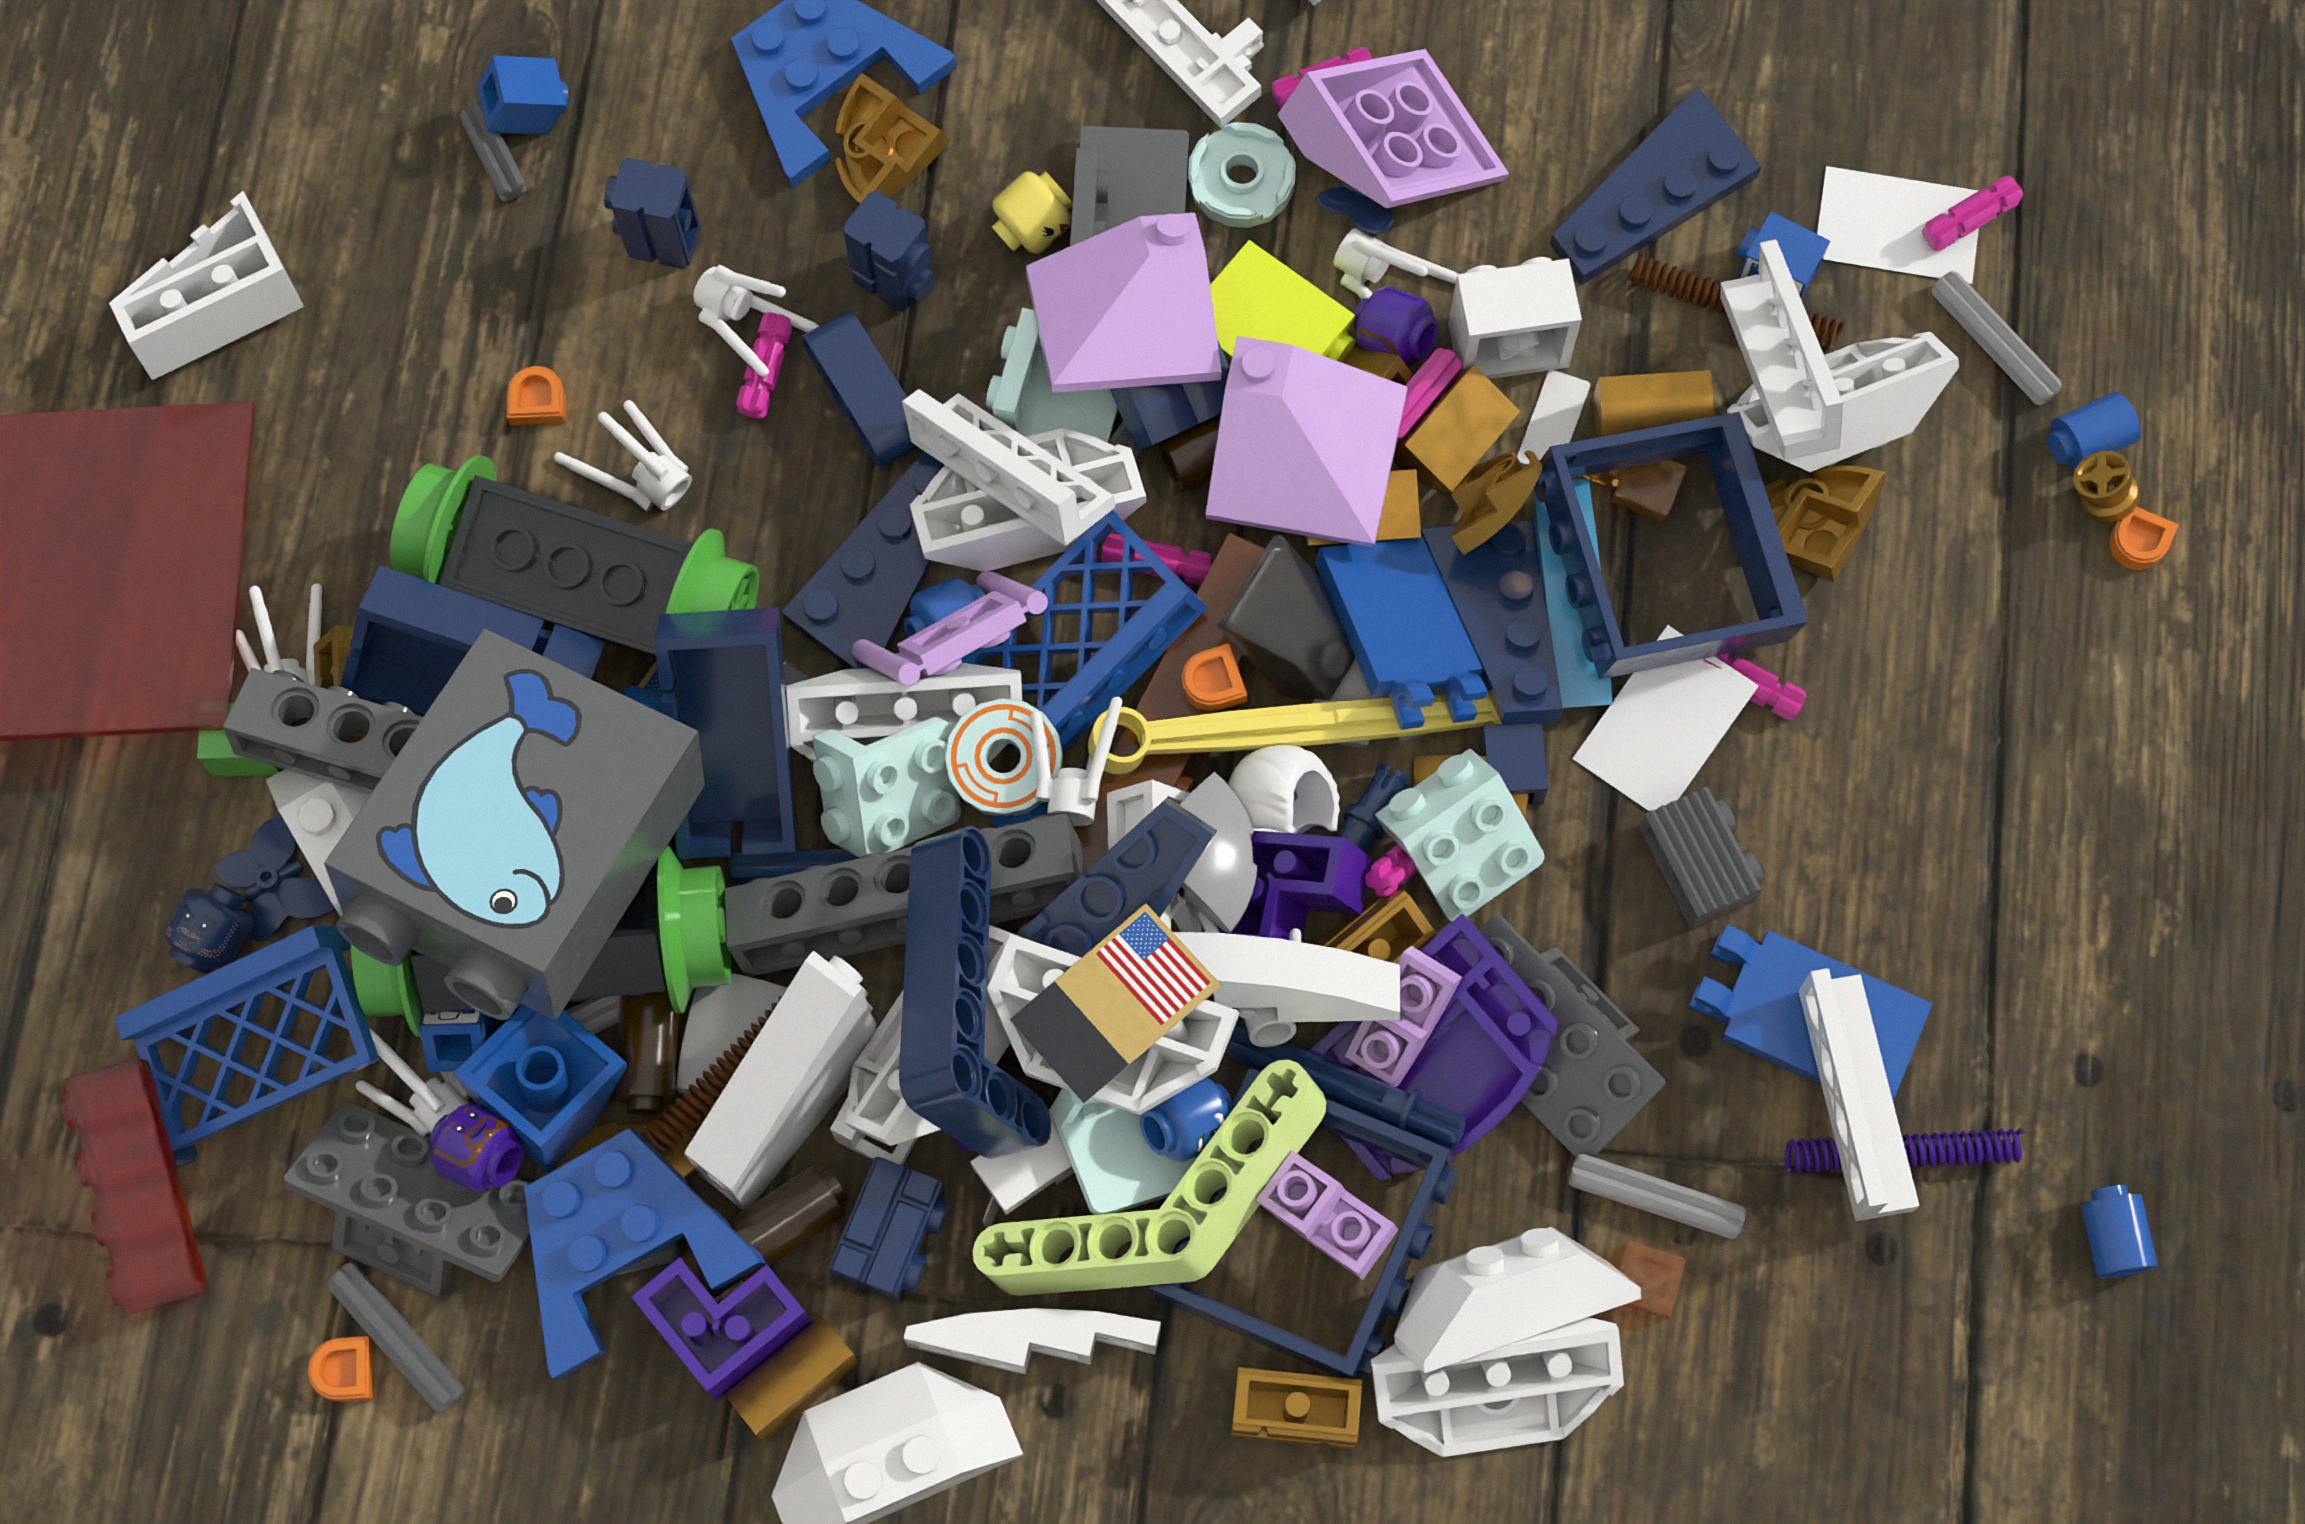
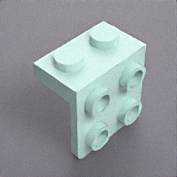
(1024, 393)
(886, 790)
(1463, 834)
(1112, 1155)

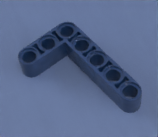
(945, 1005)

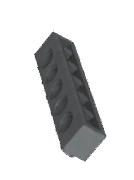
(272, 701)
(865, 900)

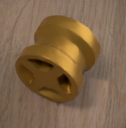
(2092, 481)

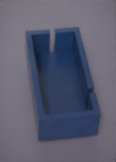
(418, 633)
(736, 698)

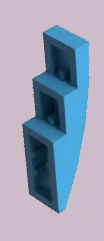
(1576, 675)

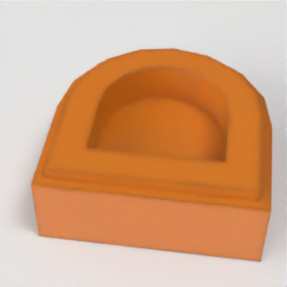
(536, 398)
(2141, 539)
(1213, 680)
(344, 1369)

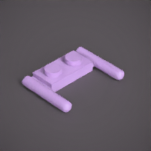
(944, 643)

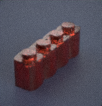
(135, 1186)

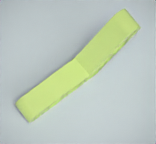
(1026, 1254)

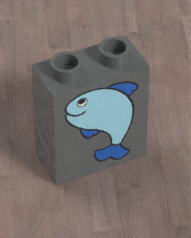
(514, 829)

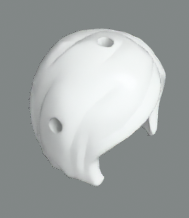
(1286, 790)

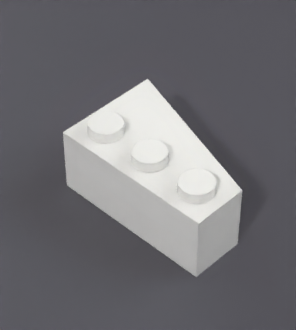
(206, 294)

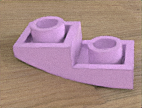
(1392, 1046)
(1327, 1215)

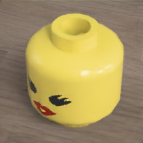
(1032, 212)

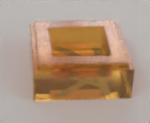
(1656, 1275)

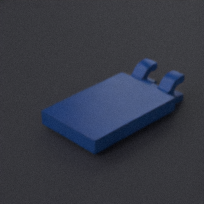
(1403, 627)
(1767, 1014)

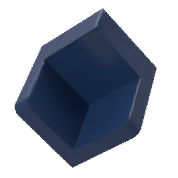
(1518, 757)

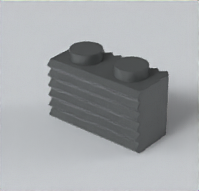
(1701, 857)

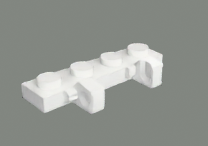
(1202, 64)

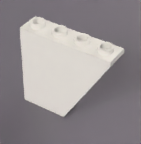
(785, 1080)

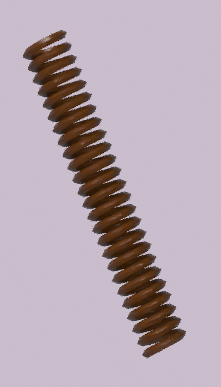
(1712, 292)
(698, 1103)

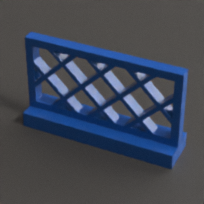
(1122, 657)
(245, 985)

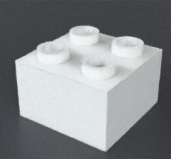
(1515, 317)

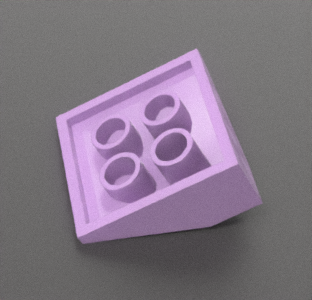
(1390, 129)
(1127, 307)
(1304, 444)

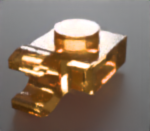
(1645, 487)

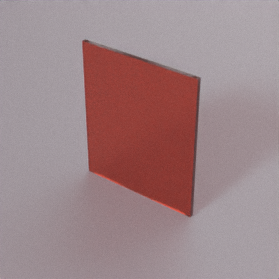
(120, 568)

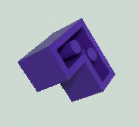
(1300, 876)
(726, 1338)

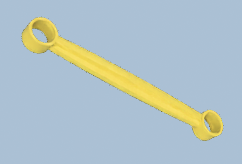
(1279, 726)

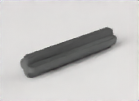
(395, 1337)

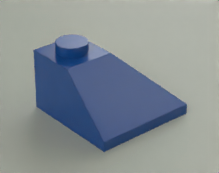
(543, 1080)

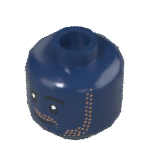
(208, 928)

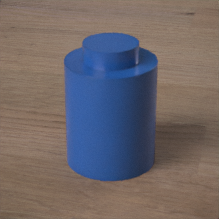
(2094, 427)
(2118, 1233)

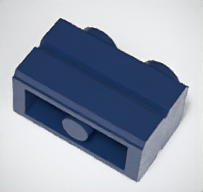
(653, 212)
(889, 251)
(889, 1230)

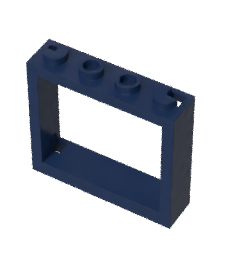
(1747, 515)
(1391, 1288)

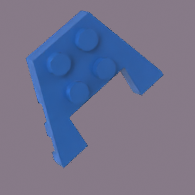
(811, 51)
(606, 1217)

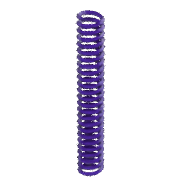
(1988, 1153)

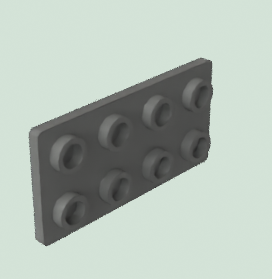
(1127, 176)
(1590, 1072)
(400, 1210)

